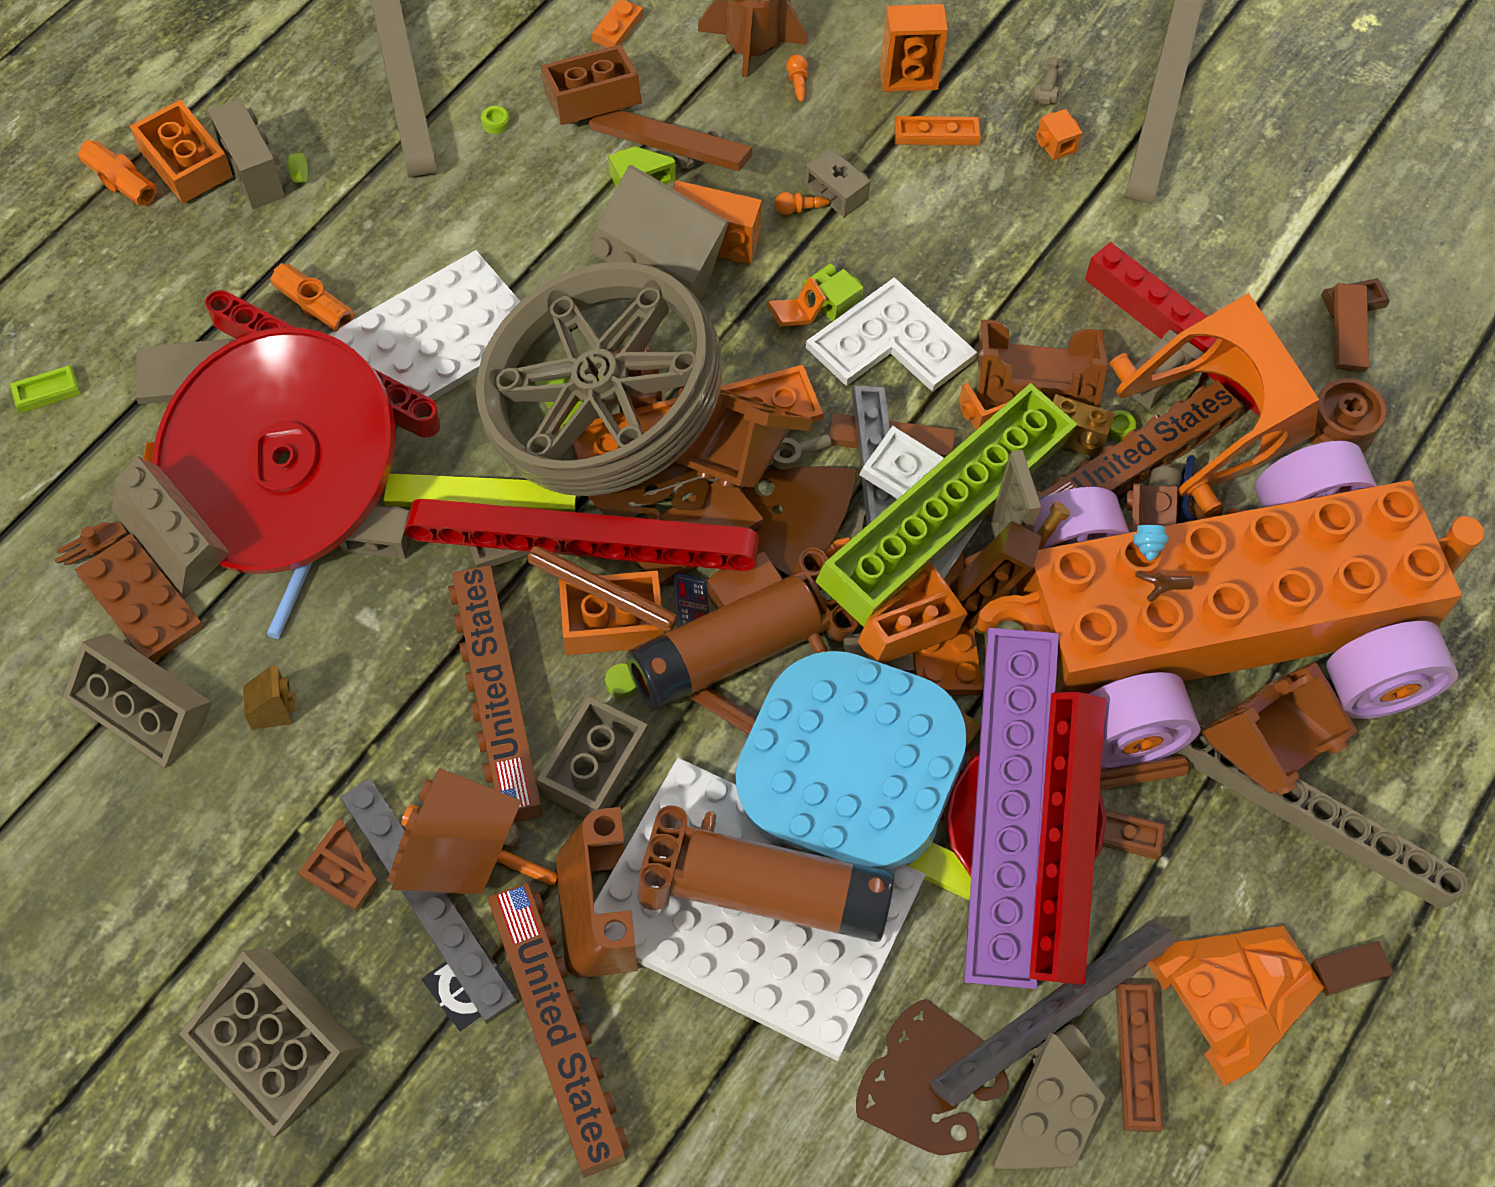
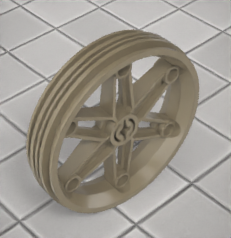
(559, 306)

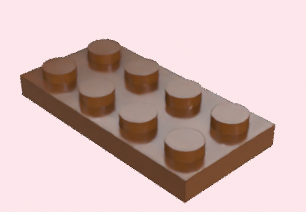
(139, 598)

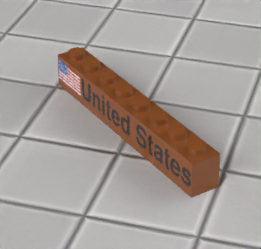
(1156, 444)
(495, 689)
(557, 1032)

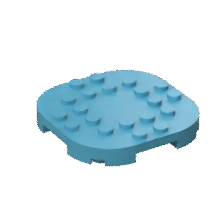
(852, 760)

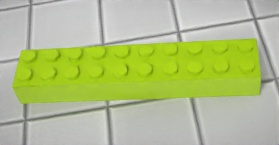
(942, 505)

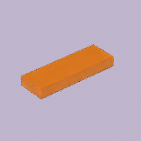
(936, 130)

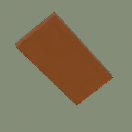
(721, 507)

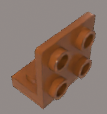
(1152, 505)

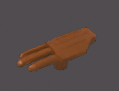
(94, 541)

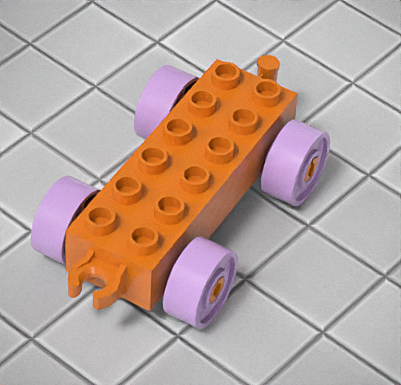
(1302, 577)

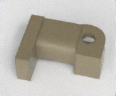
(1182, 357)

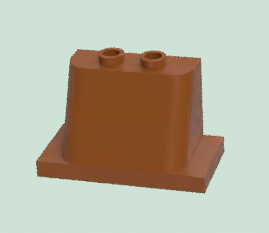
(740, 439)

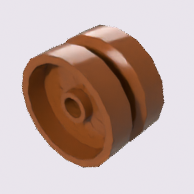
(1349, 413)

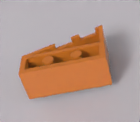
(913, 619)

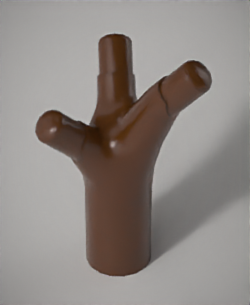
(1165, 583)

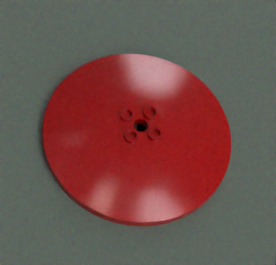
(267, 398)

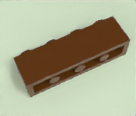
(996, 570)

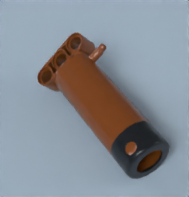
(738, 636)
(761, 879)

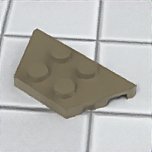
(1051, 1113)

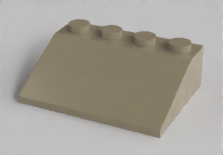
(661, 230)
(269, 1039)

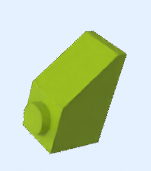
(652, 163)

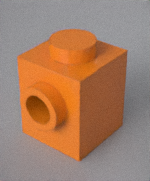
(1059, 134)

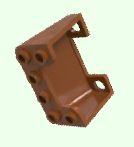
(453, 837)
(589, 850)

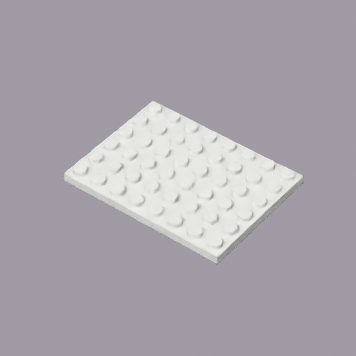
(768, 969)

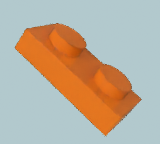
(617, 23)

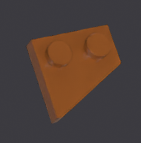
(340, 868)

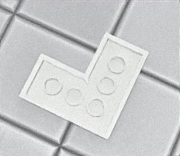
(892, 324)
(897, 467)

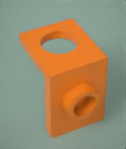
(798, 310)
(972, 408)

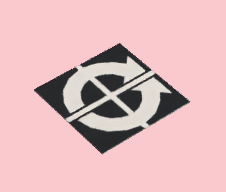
(452, 996)

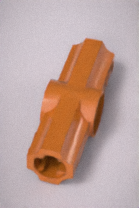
(117, 172)
(311, 296)

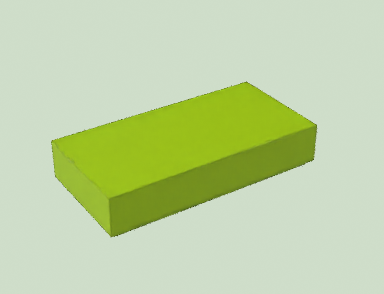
(45, 389)

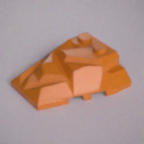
(1240, 992)

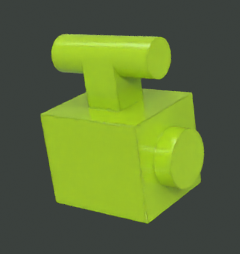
(841, 291)

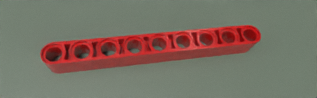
(241, 318)

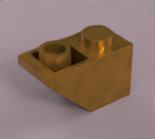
(269, 700)

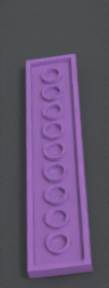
(1009, 805)

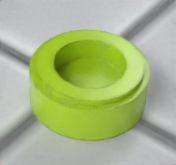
(495, 119)
(297, 168)
(1121, 425)
(619, 681)

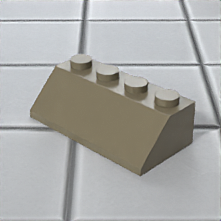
(166, 526)
(135, 698)

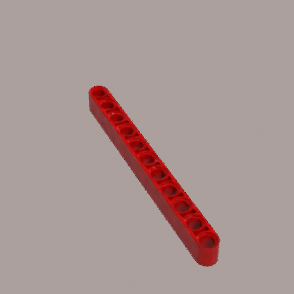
(583, 534)

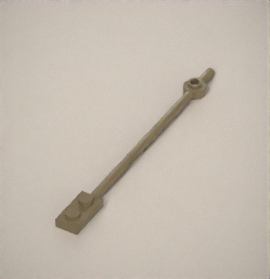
(789, 447)

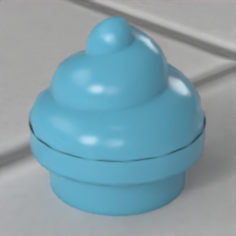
(1151, 540)

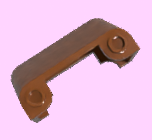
(1009, 368)
(1282, 728)

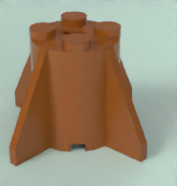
(753, 25)

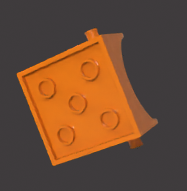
(1258, 362)

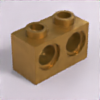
(1092, 425)

